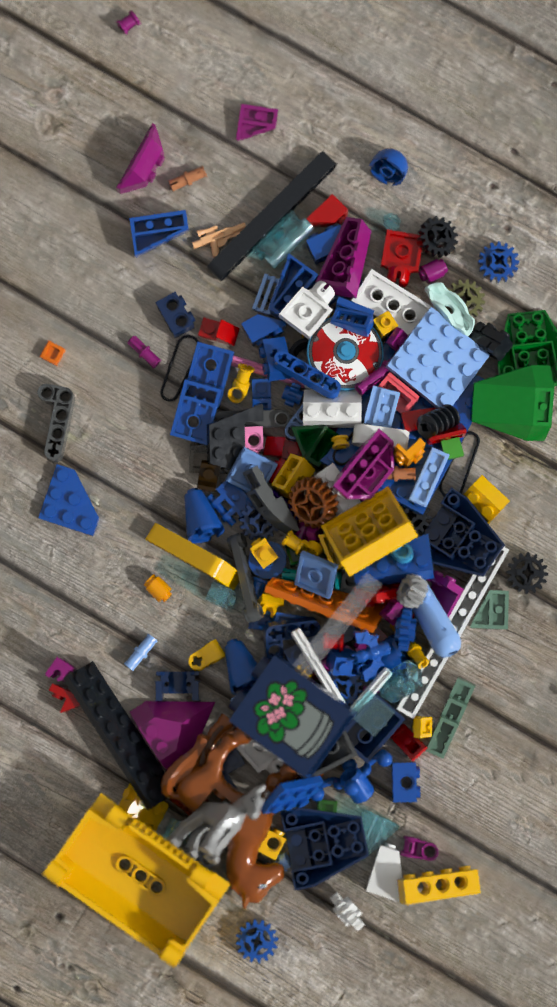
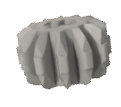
(412, 591)

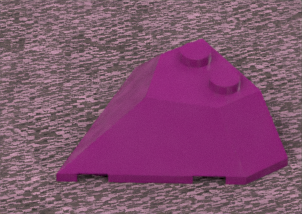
(171, 726)

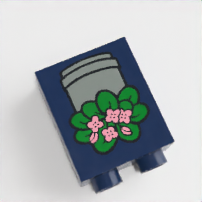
(290, 715)

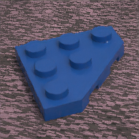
(68, 503)

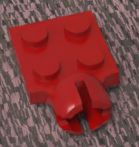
(401, 256)

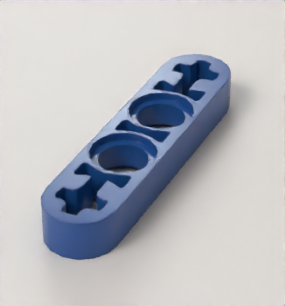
(305, 376)

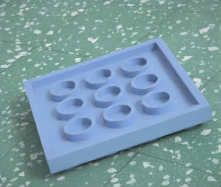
(437, 360)

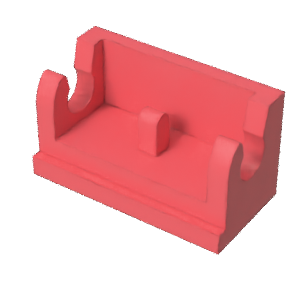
(407, 397)

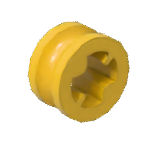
(340, 442)

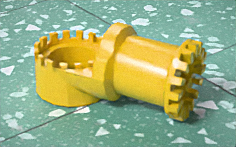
(241, 382)
(300, 545)

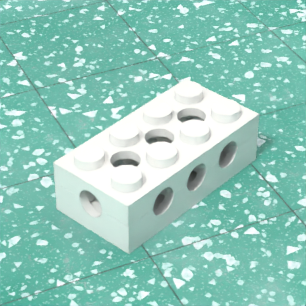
(391, 294)

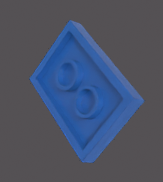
(292, 795)

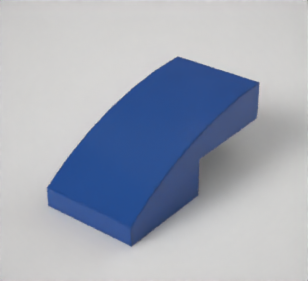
(261, 392)

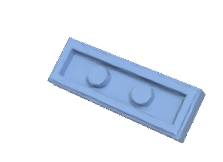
(428, 477)

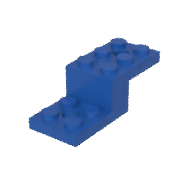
(202, 392)

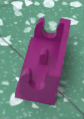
(61, 668)

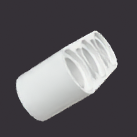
(363, 431)

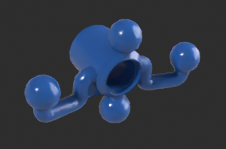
(355, 779)

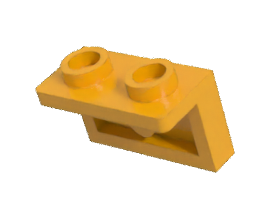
(412, 455)

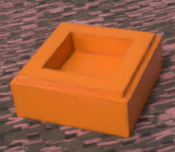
(52, 353)

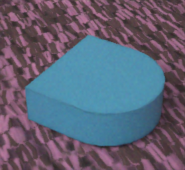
(403, 554)

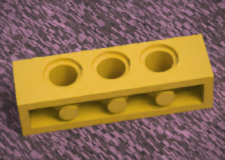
(468, 885)

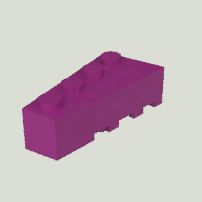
(346, 258)

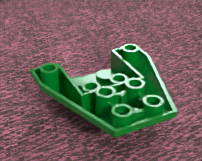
(533, 342)
(516, 402)

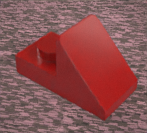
(219, 331)
(280, 447)
(60, 693)
(407, 743)

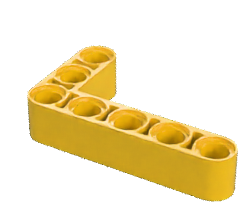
(194, 555)

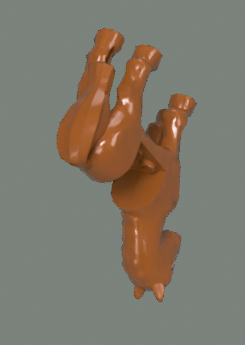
(196, 777)

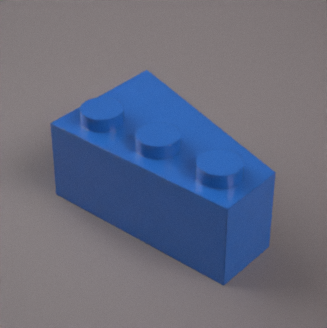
(157, 229)
(293, 278)

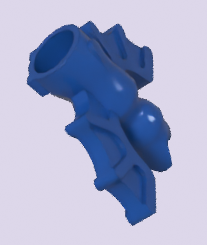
(373, 652)

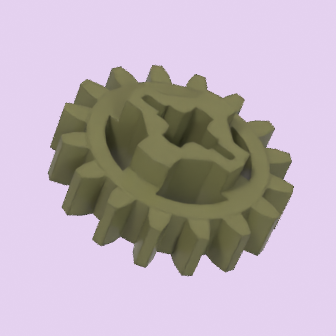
(471, 300)

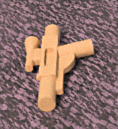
(217, 239)

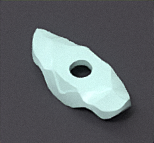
(442, 297)

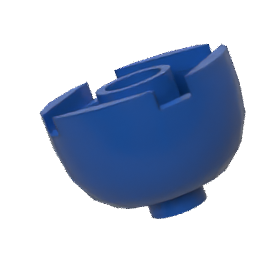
(389, 166)

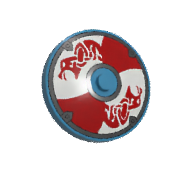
(344, 354)

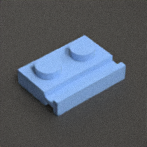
(381, 407)

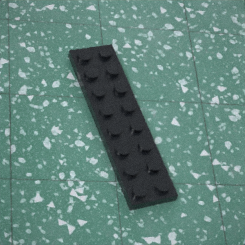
(118, 733)

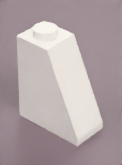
(385, 873)

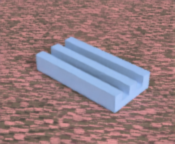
(272, 279)

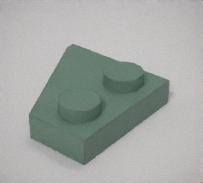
(493, 611)

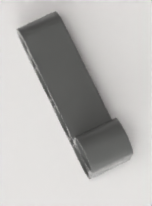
(55, 424)

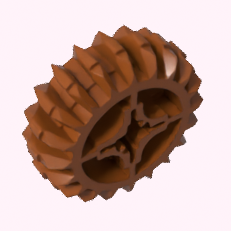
(317, 497)

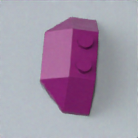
(143, 164)
(367, 468)

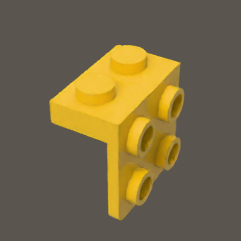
(133, 805)

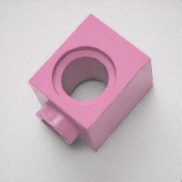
(255, 431)

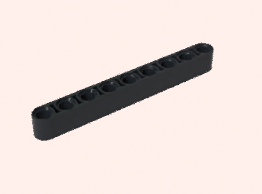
(271, 215)

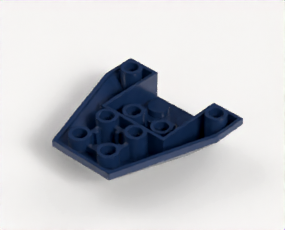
(462, 537)
(322, 844)

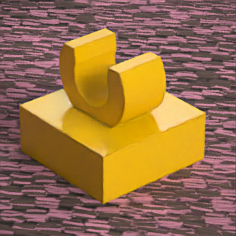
(269, 603)

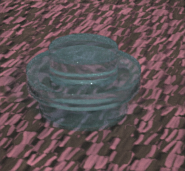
(391, 221)

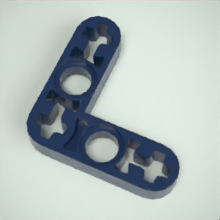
(278, 637)

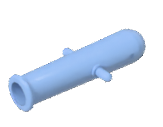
(437, 626)

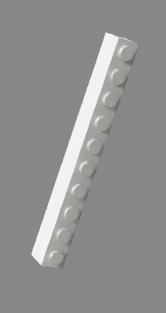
(460, 616)

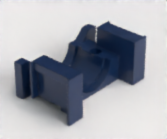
(177, 684)

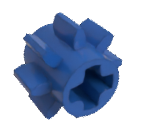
(292, 394)

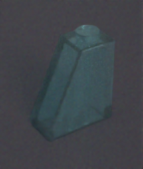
(376, 829)

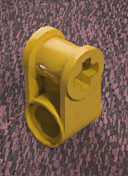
(209, 653)

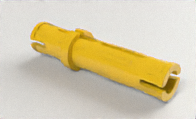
(416, 653)

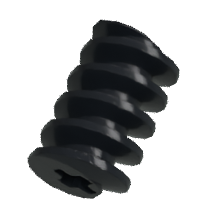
(437, 421)

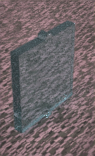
(372, 713)

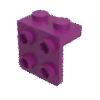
(445, 591)

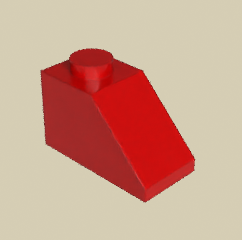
(328, 213)

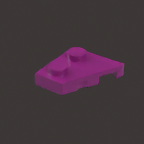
(255, 121)

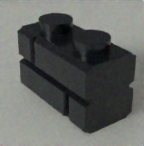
(491, 340)

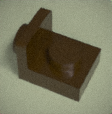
(208, 476)

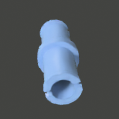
(140, 652)

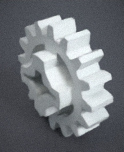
(347, 911)

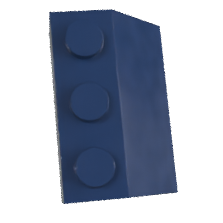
(365, 743)

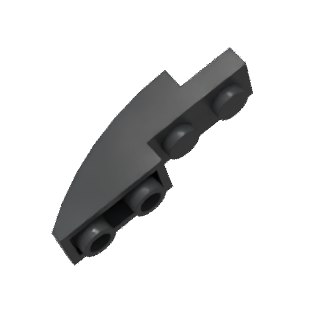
(271, 508)

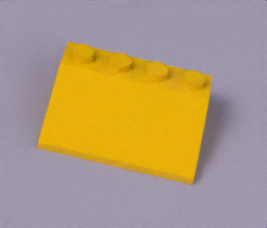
(369, 531)

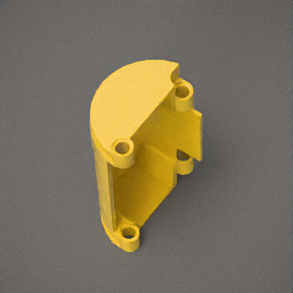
(158, 919)

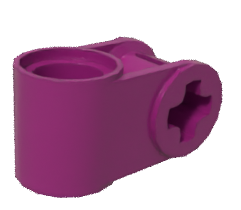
(417, 848)

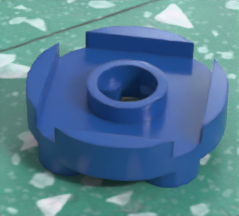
(272, 570)

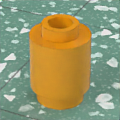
(158, 588)

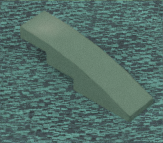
(450, 717)

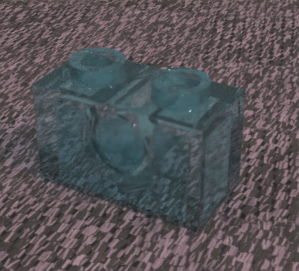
(221, 596)
(404, 680)

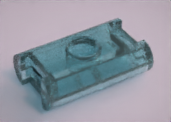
(283, 239)

